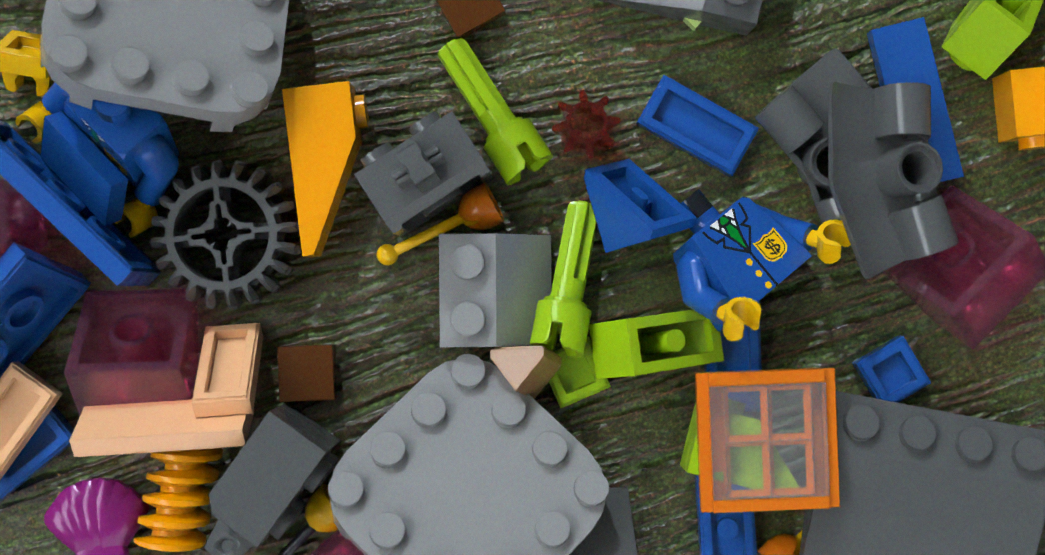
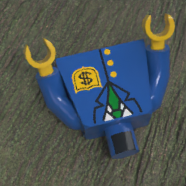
(129, 137)
(743, 257)

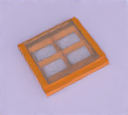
(767, 440)

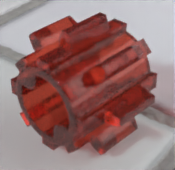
(596, 114)

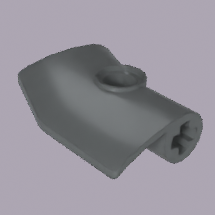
(800, 123)
(879, 208)

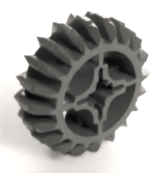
(178, 239)

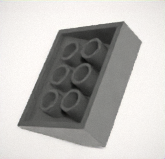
(930, 484)

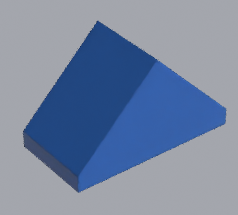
(632, 206)

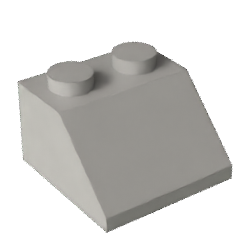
(491, 287)

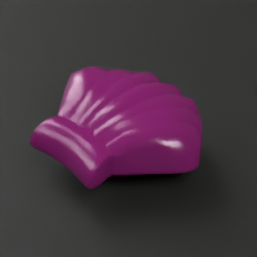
(96, 516)

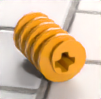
(179, 500)

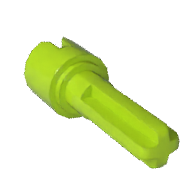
(510, 139)
(564, 308)

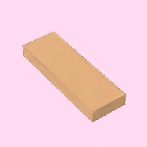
(154, 428)

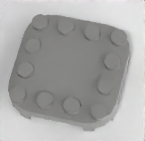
(168, 55)
(467, 473)

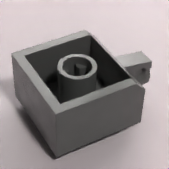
(422, 173)
(266, 479)

